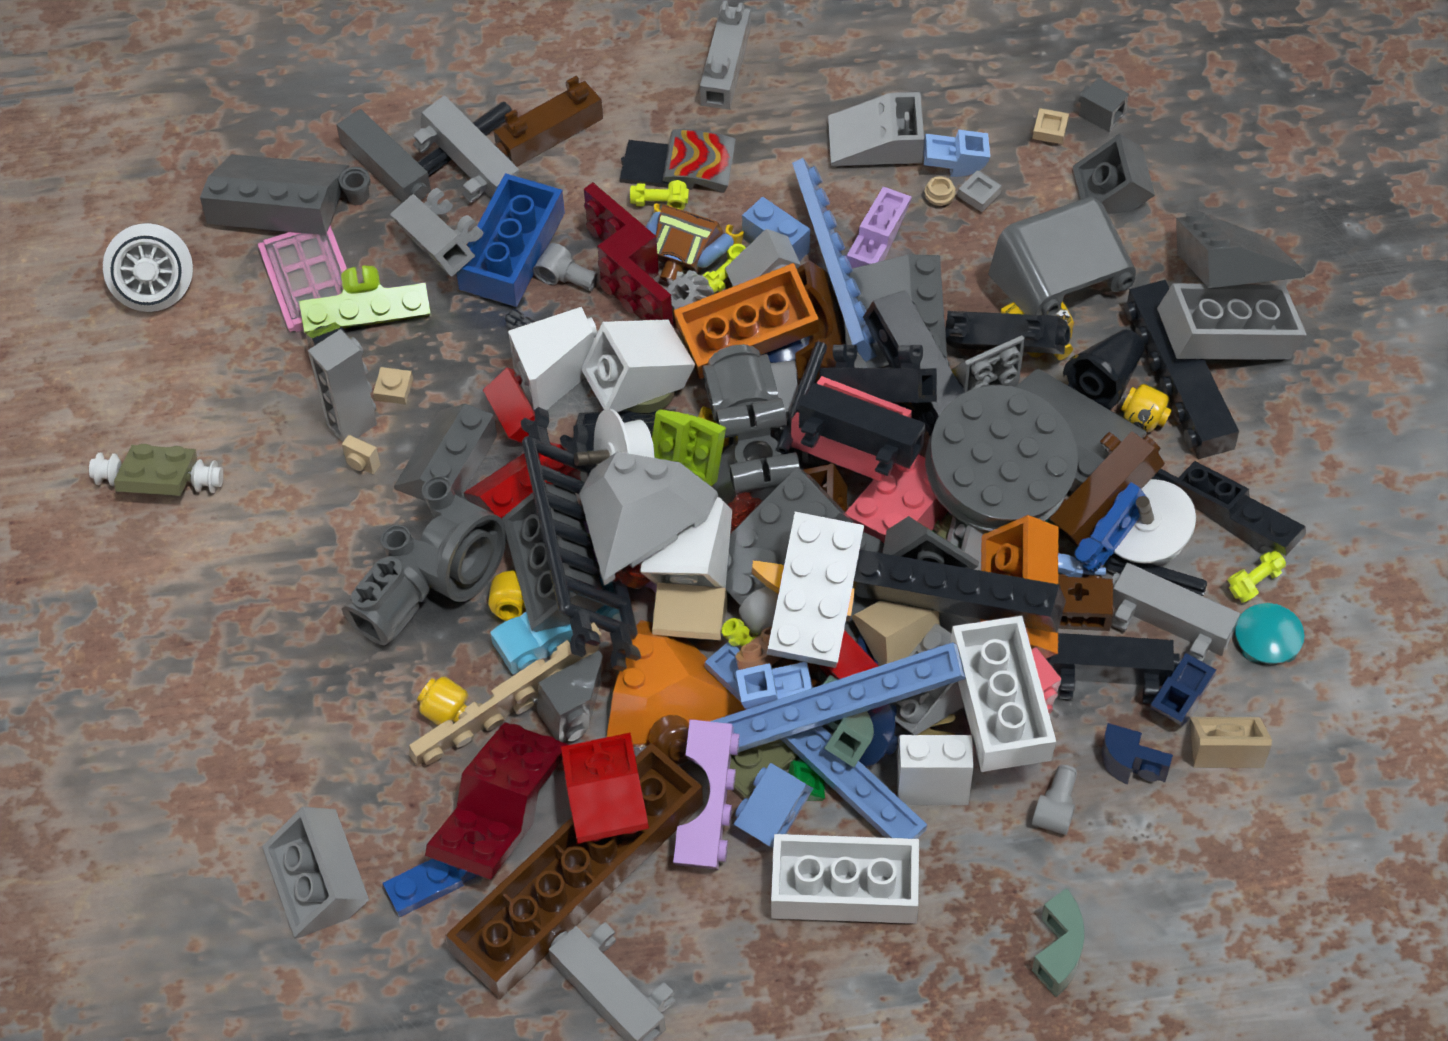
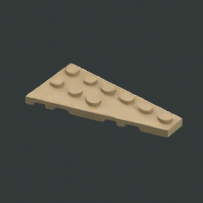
(512, 695)

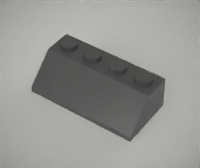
(532, 563)

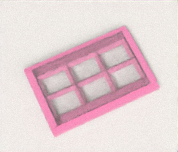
(302, 269)

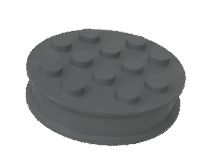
(1000, 457)

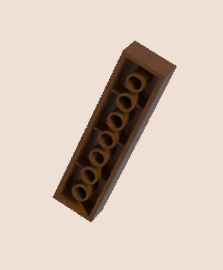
(567, 881)

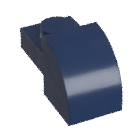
(1183, 690)
(1125, 756)

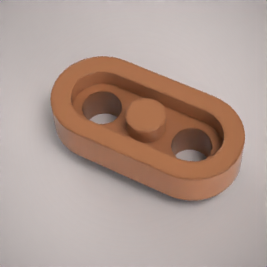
(755, 652)

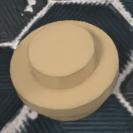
(940, 191)

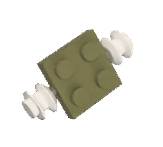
(156, 470)

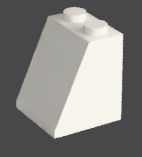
(551, 355)
(636, 362)
(697, 555)
(934, 769)

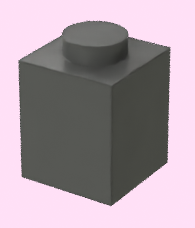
(1103, 104)

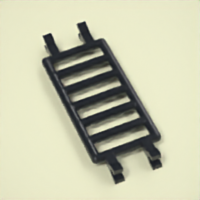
(580, 618)

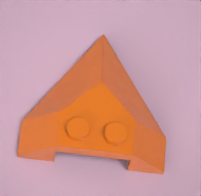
(663, 683)

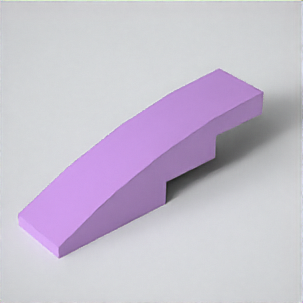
(879, 228)

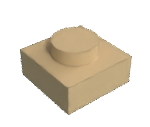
(1050, 126)
(393, 385)
(360, 455)

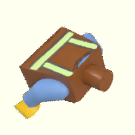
(688, 240)

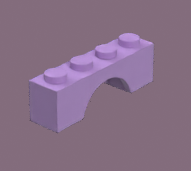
(701, 840)

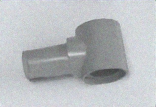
(557, 265)
(1056, 808)

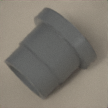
(355, 184)

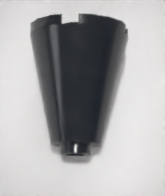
(1105, 367)

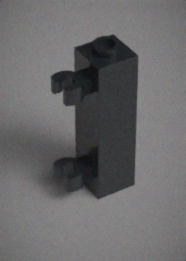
(989, 330)
(891, 384)
(861, 426)
(1114, 661)

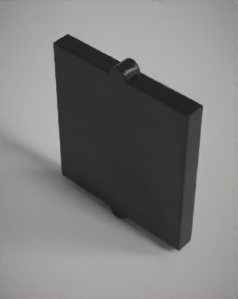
(644, 163)

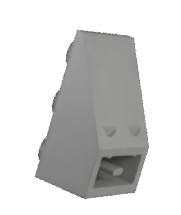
(878, 131)
(992, 367)
(930, 707)

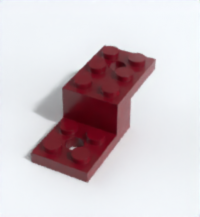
(626, 257)
(496, 800)

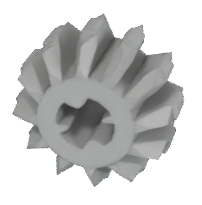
(687, 289)

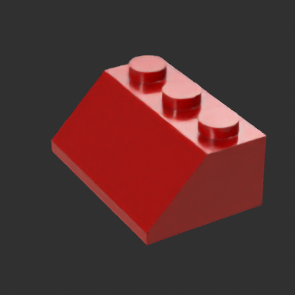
(511, 484)

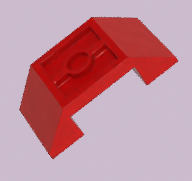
(604, 788)

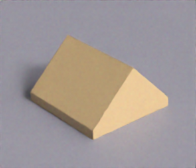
(689, 611)
(894, 629)
(1229, 742)

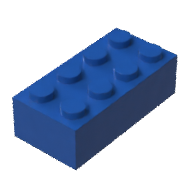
(514, 236)

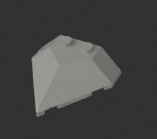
(640, 507)

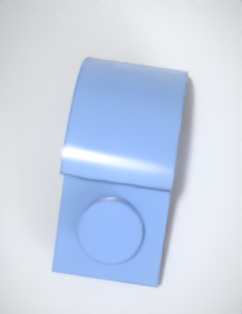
(961, 154)
(764, 684)

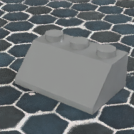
(314, 871)

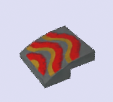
(699, 158)

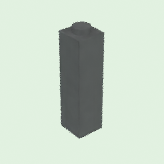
(383, 156)

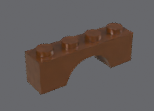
(825, 303)

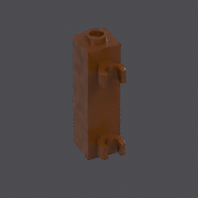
(549, 123)
(1129, 461)

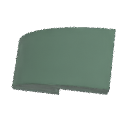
(850, 736)
(1060, 960)

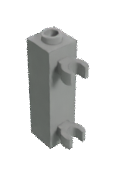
(725, 56)
(465, 146)
(433, 235)
(1173, 610)
(606, 987)

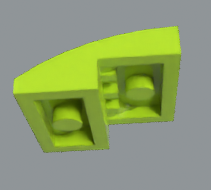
(690, 441)

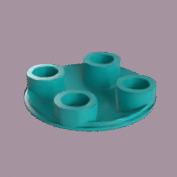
(1269, 634)

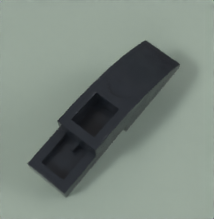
(1235, 511)

